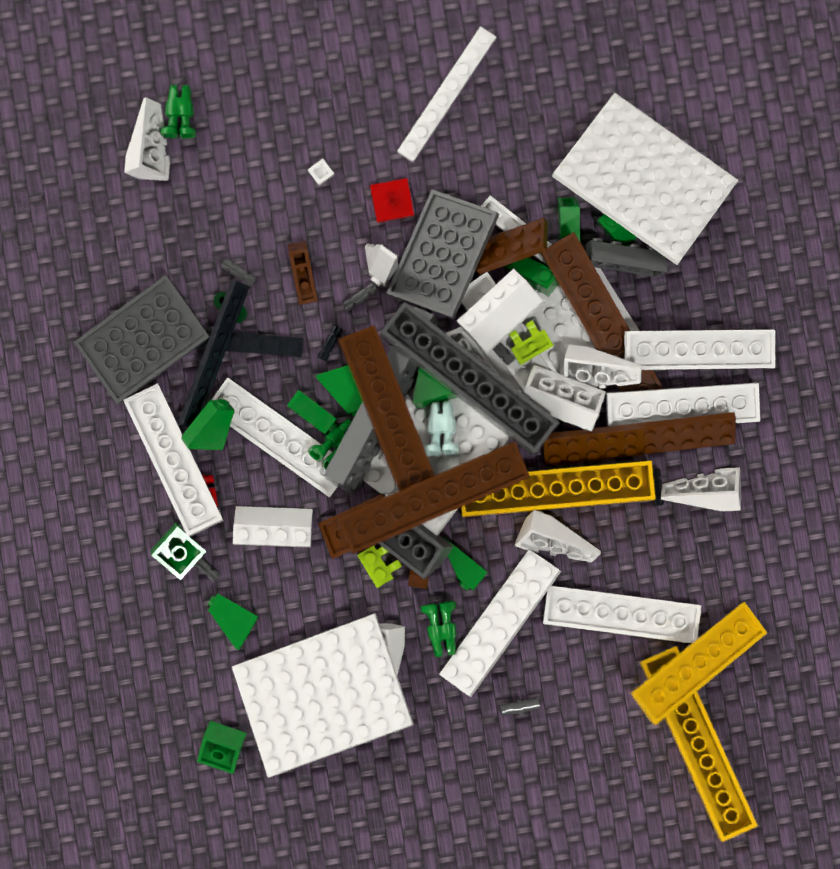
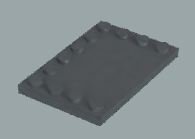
(443, 254)
(142, 339)

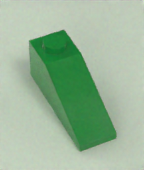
(535, 274)
(465, 568)

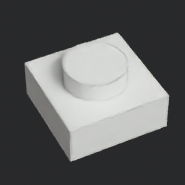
(321, 172)

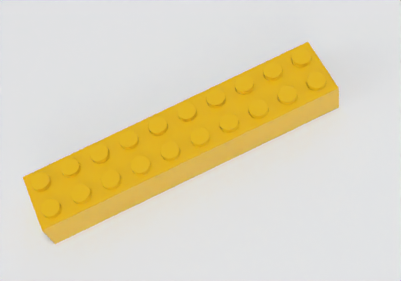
(570, 489)
(705, 759)

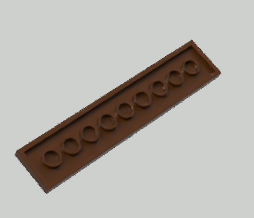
(592, 303)
(386, 407)
(640, 438)
(433, 497)

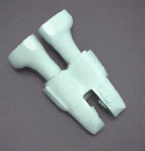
(441, 424)

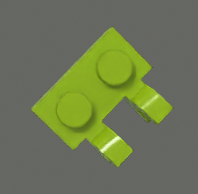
(532, 346)
(376, 566)

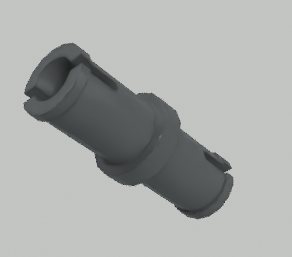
(519, 707)

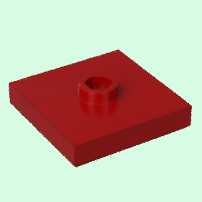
(392, 200)

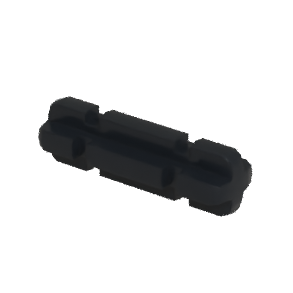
(330, 343)
(657, 487)

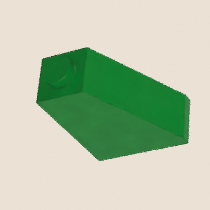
(568, 217)
(342, 388)
(429, 391)
(312, 413)
(210, 426)
(232, 619)

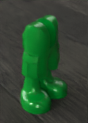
(176, 108)
(333, 439)
(444, 632)

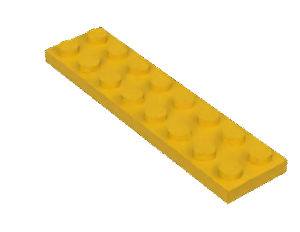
(698, 663)

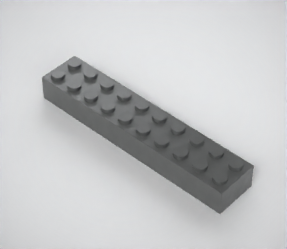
(468, 378)
(360, 441)

